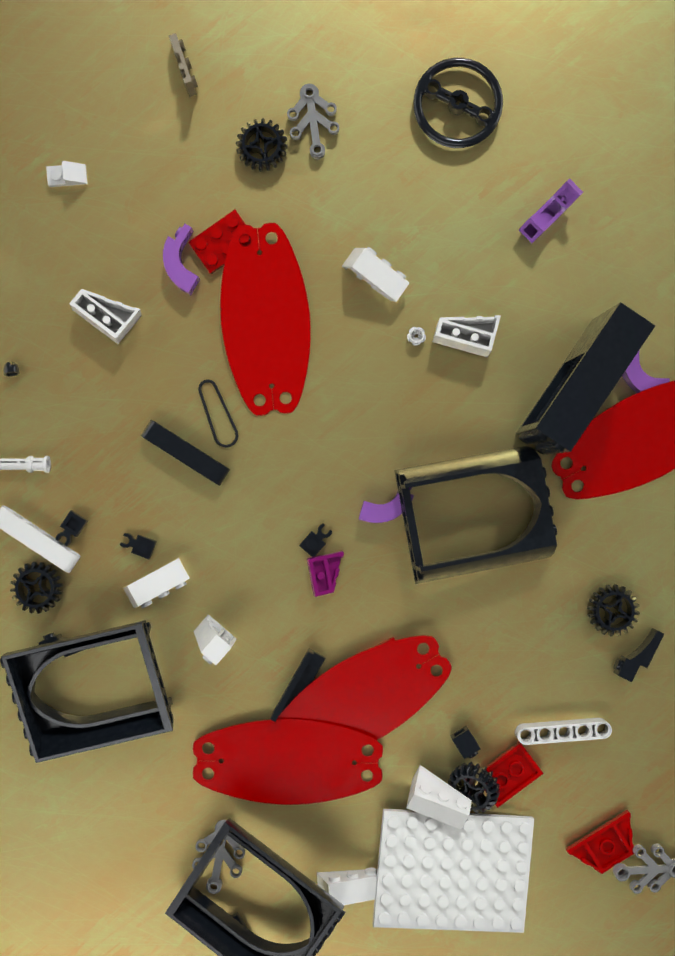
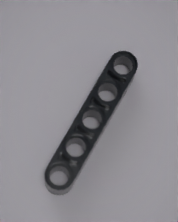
(185, 452)

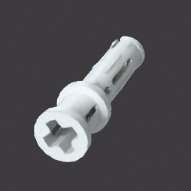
(29, 464)

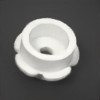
(421, 336)

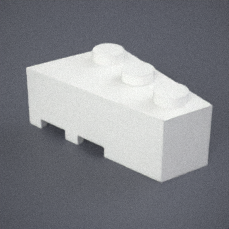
(157, 584)

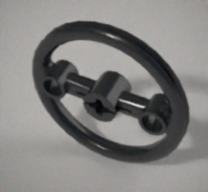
(451, 98)

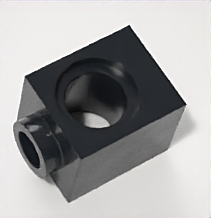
(465, 742)

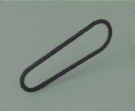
(208, 416)

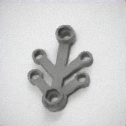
(312, 117)
(221, 854)
(650, 870)

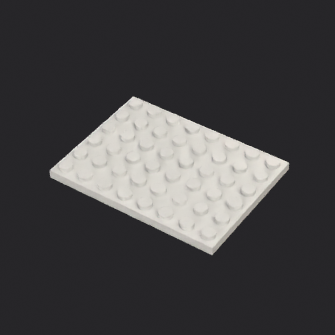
(453, 875)

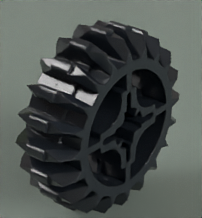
(254, 146)
(41, 581)
(616, 603)
(475, 782)

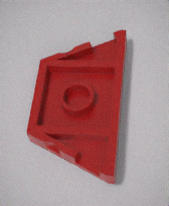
(606, 844)

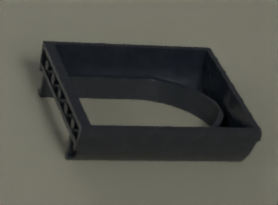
(518, 464)
(62, 734)
(227, 935)

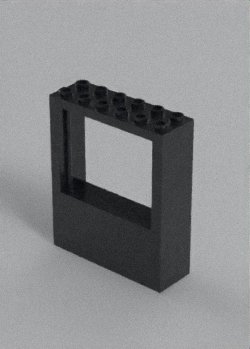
(585, 380)

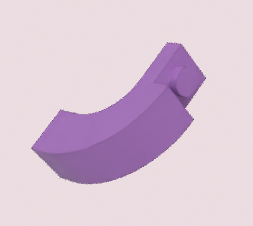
(551, 211)
(173, 264)
(638, 379)
(381, 512)

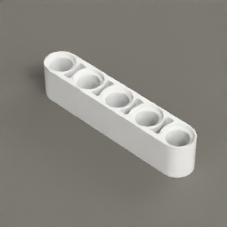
(37, 539)
(571, 734)

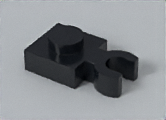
(73, 525)
(313, 542)
(141, 545)

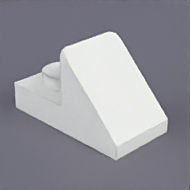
(66, 174)

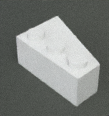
(376, 273)
(106, 315)
(467, 334)
(213, 640)
(437, 799)
(349, 885)

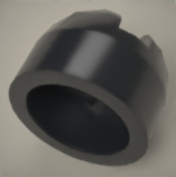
(11, 369)

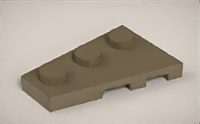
(184, 64)

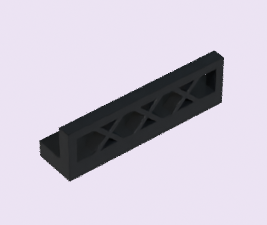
(301, 679)

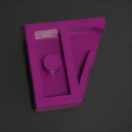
(323, 572)

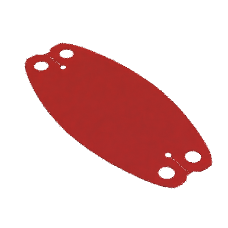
(265, 319)
(623, 445)
(373, 688)
(287, 761)

